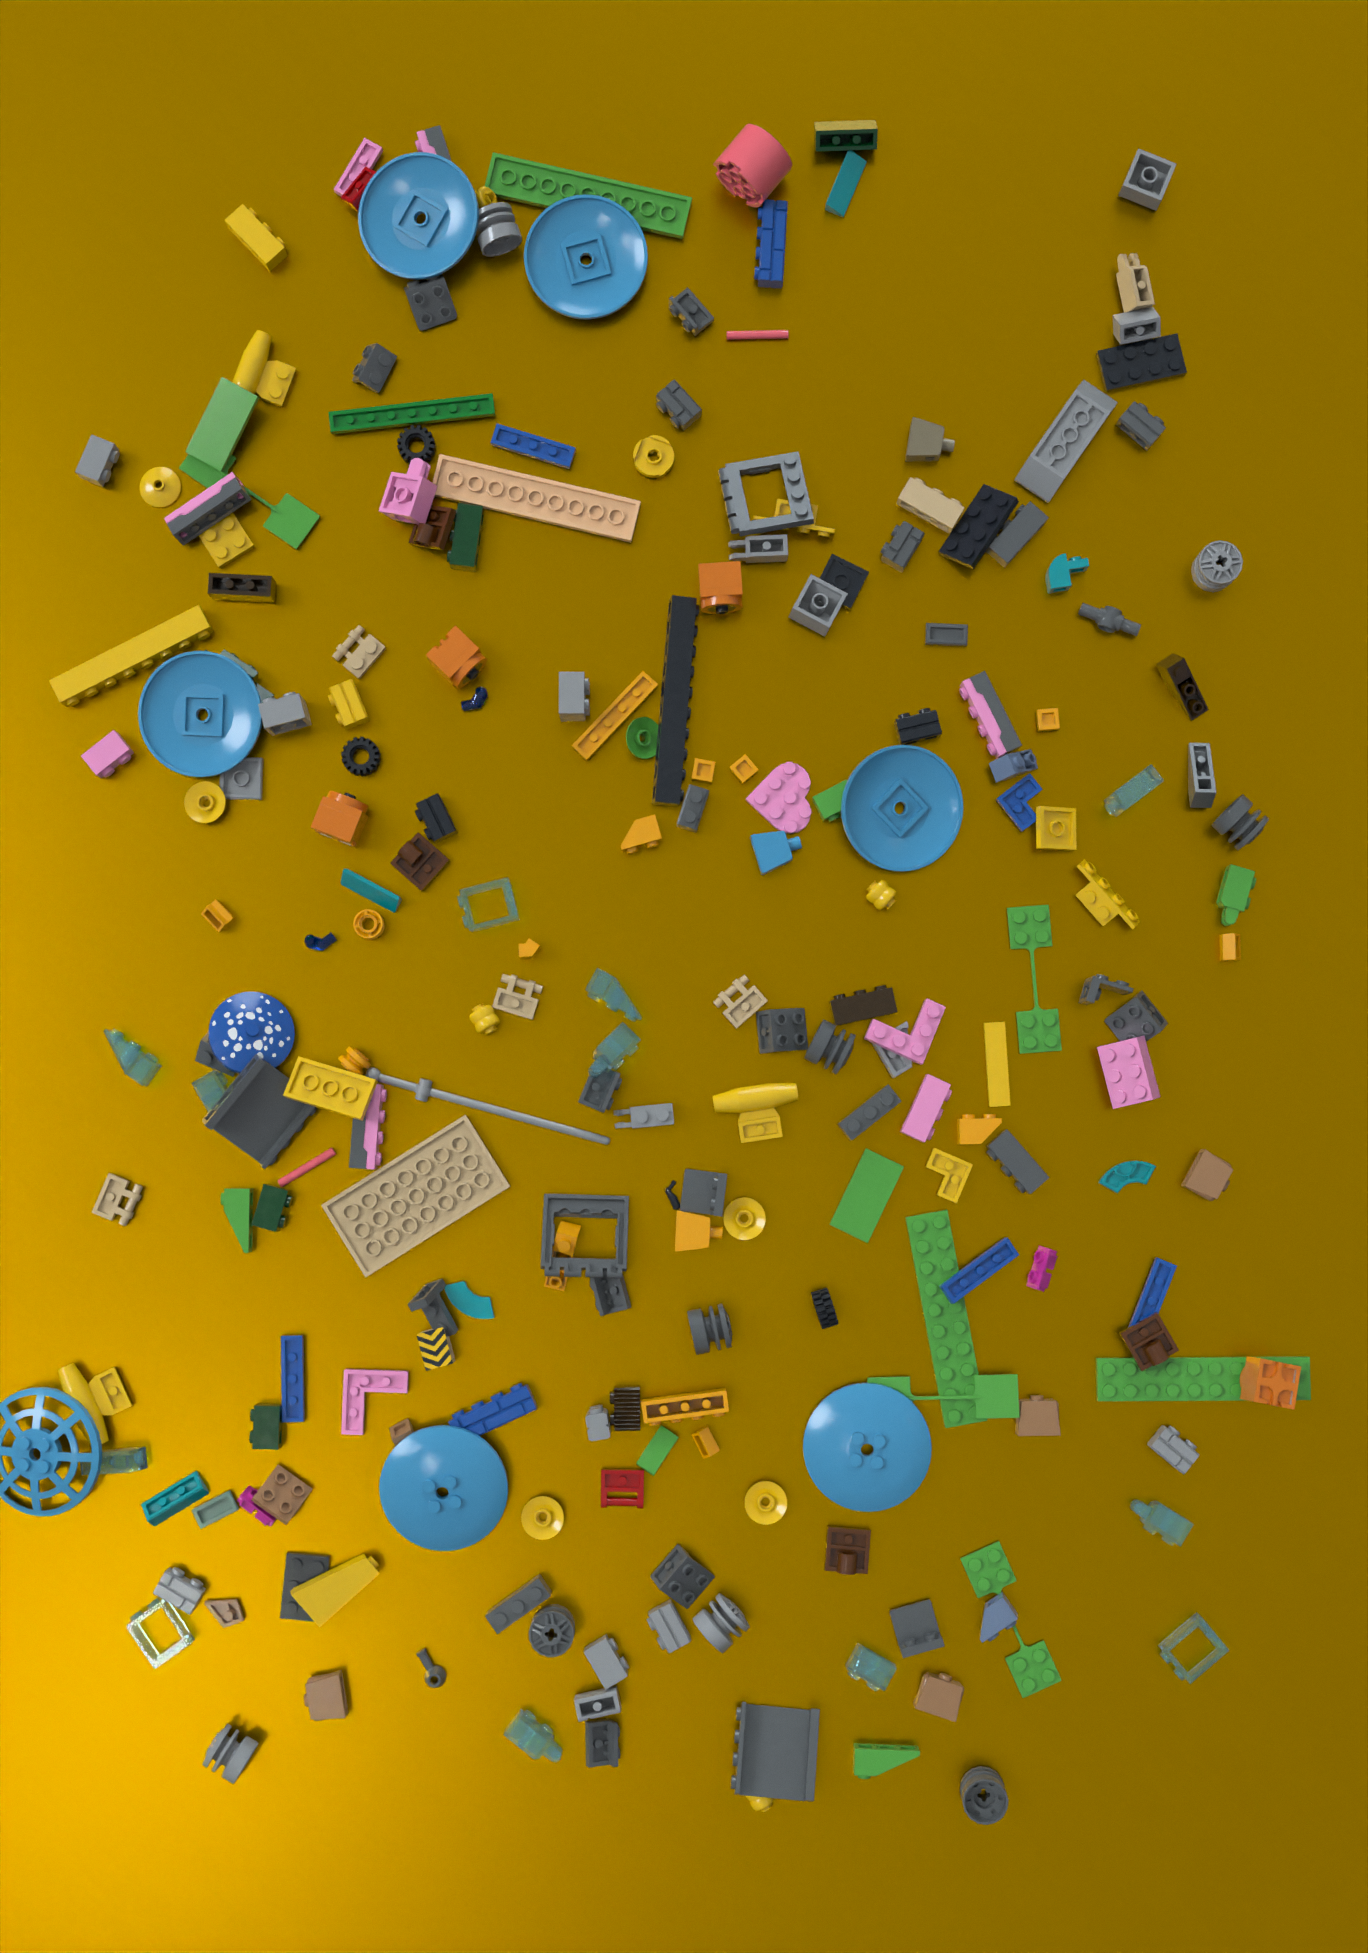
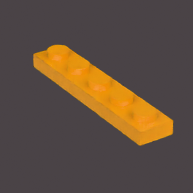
(614, 715)

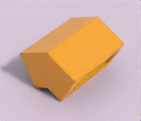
(218, 915)
(1230, 947)
(528, 950)
(705, 1442)

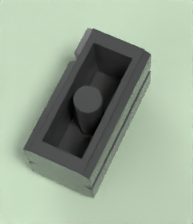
(678, 405)
(1141, 425)
(902, 547)
(692, 808)

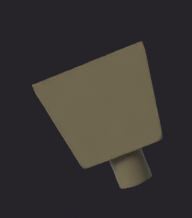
(926, 441)

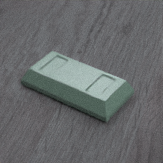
(215, 1509)

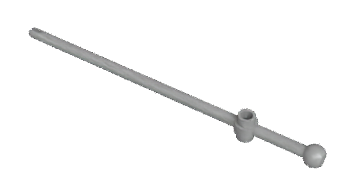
(424, 1090)

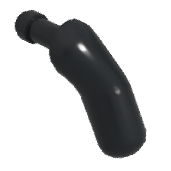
(672, 1197)

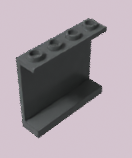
(257, 1114)
(775, 1752)

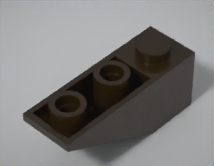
(1182, 685)

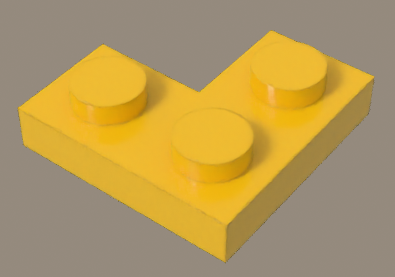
(954, 1171)

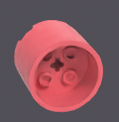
(753, 165)

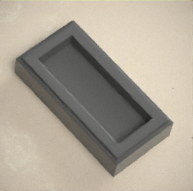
(946, 634)

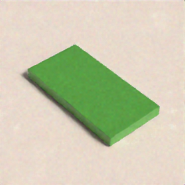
(222, 424)
(866, 1195)

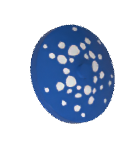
(250, 1026)

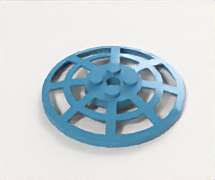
(50, 1449)

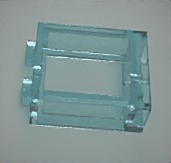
(1133, 791)
(509, 898)
(1182, 1632)
(145, 1644)

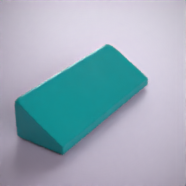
(845, 184)
(370, 890)
(174, 1499)

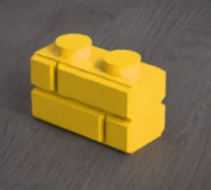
(349, 704)

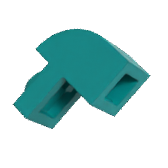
(1059, 572)

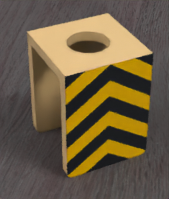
(435, 1348)

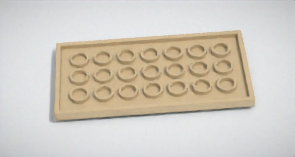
(415, 1195)

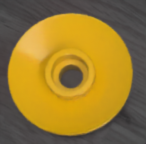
(167, 493)
(195, 800)
(755, 1222)
(768, 1513)
(540, 1528)

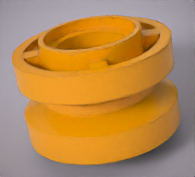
(362, 917)
(354, 1061)

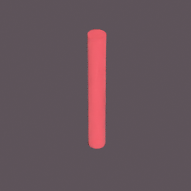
(760, 334)
(306, 1167)

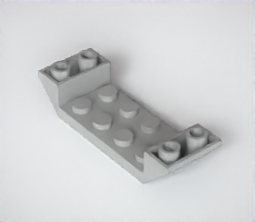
(1065, 441)

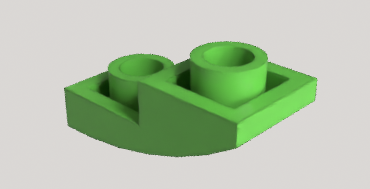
(657, 1450)

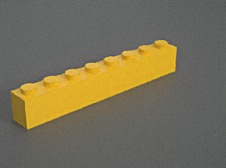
(131, 656)

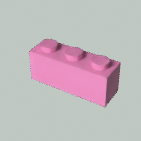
(926, 1108)

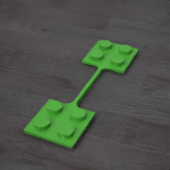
(288, 519)
(1036, 1028)
(994, 1394)
(1032, 1664)

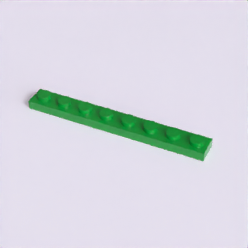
(411, 413)

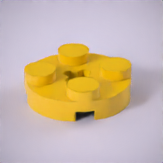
(648, 446)

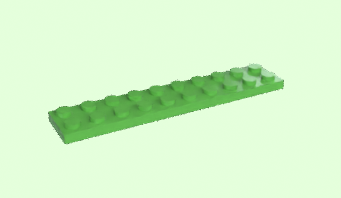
(546, 184)
(945, 1322)
(1183, 1379)

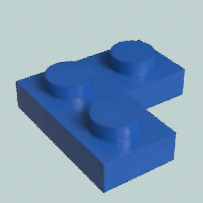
(1015, 802)

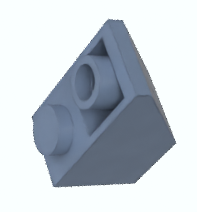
(1013, 765)
(996, 1616)

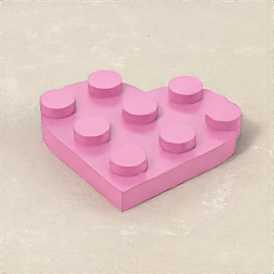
(782, 798)

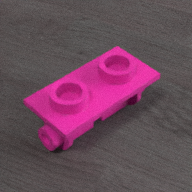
(1043, 1259)
(245, 1502)

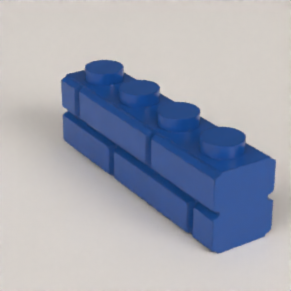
(772, 244)
(496, 1412)

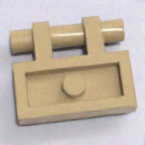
(364, 656)
(516, 1003)
(744, 1006)
(111, 1197)

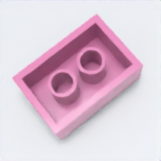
(1128, 1072)

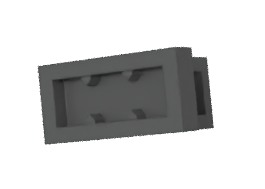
(433, 1307)

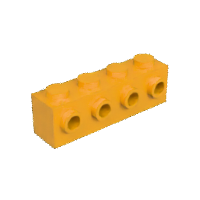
(684, 1406)

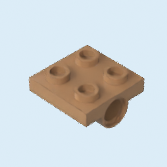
(282, 1494)

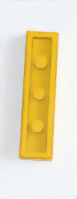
(996, 1064)

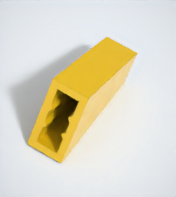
(335, 1588)

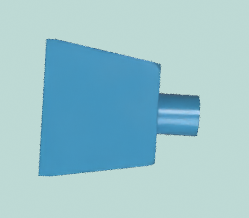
(773, 849)

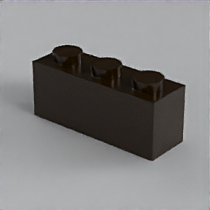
(241, 587)
(862, 1005)

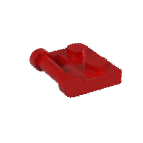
(622, 1481)

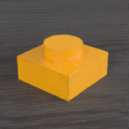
(1047, 719)
(743, 769)
(703, 770)

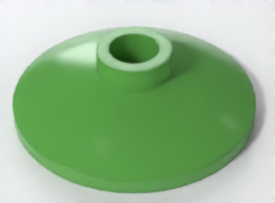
(648, 731)

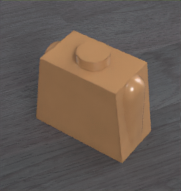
(1208, 1175)
(1038, 1417)
(939, 1695)
(326, 1696)

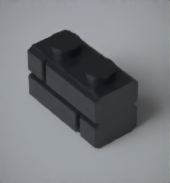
(917, 727)
(436, 818)

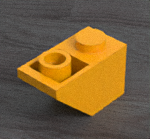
(642, 833)
(976, 1130)

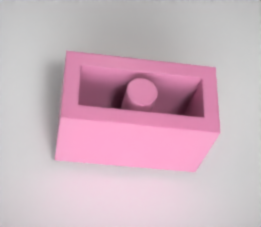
(107, 754)

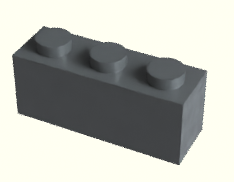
(1017, 533)
(869, 1112)
(1016, 1162)
(518, 1603)

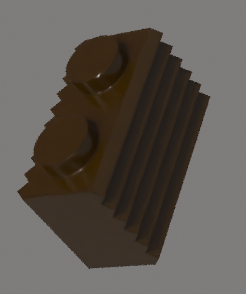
(626, 1408)

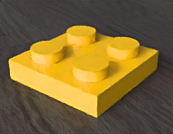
(226, 540)
(1056, 828)

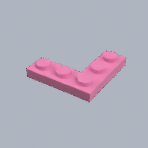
(365, 156)
(909, 1046)
(358, 1382)

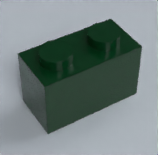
(272, 1208)
(266, 1426)

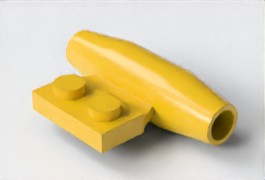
(266, 378)
(757, 1108)
(100, 1397)

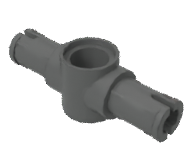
(1109, 619)

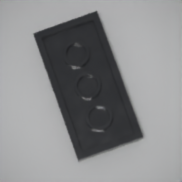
(1141, 362)
(978, 526)

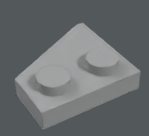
(893, 1062)

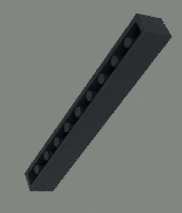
(674, 701)

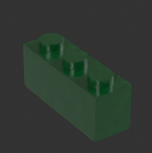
(845, 135)
(466, 537)

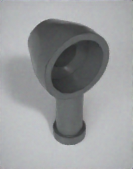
(431, 1670)

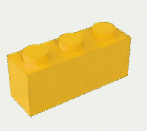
(256, 237)

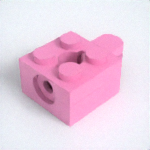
(403, 488)

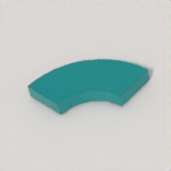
(1127, 1173)
(468, 1302)

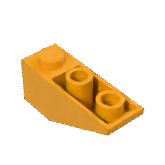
(565, 1247)

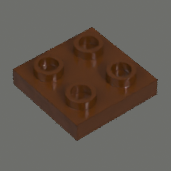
(435, 530)
(419, 861)
(1149, 1341)
(847, 1550)

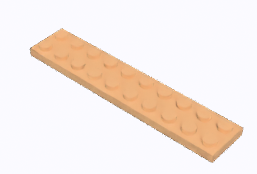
(536, 498)

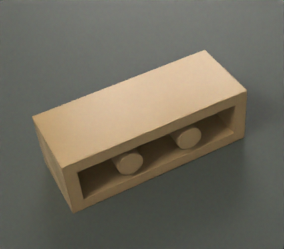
(930, 504)

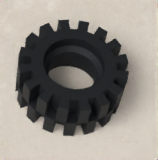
(416, 433)
(352, 747)
(824, 1308)

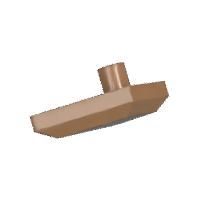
(225, 1611)

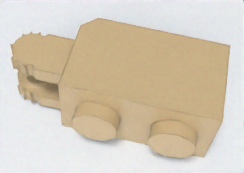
(1133, 283)

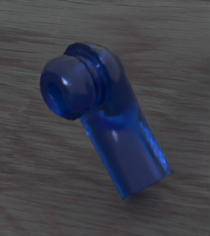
(477, 701)
(319, 944)

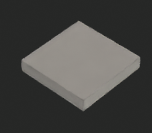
(244, 780)

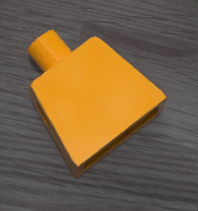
(694, 1231)

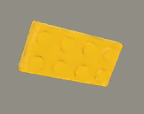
(330, 1088)

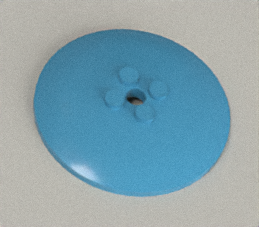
(390, 209)
(581, 228)
(171, 710)
(929, 815)
(874, 1417)
(451, 1460)

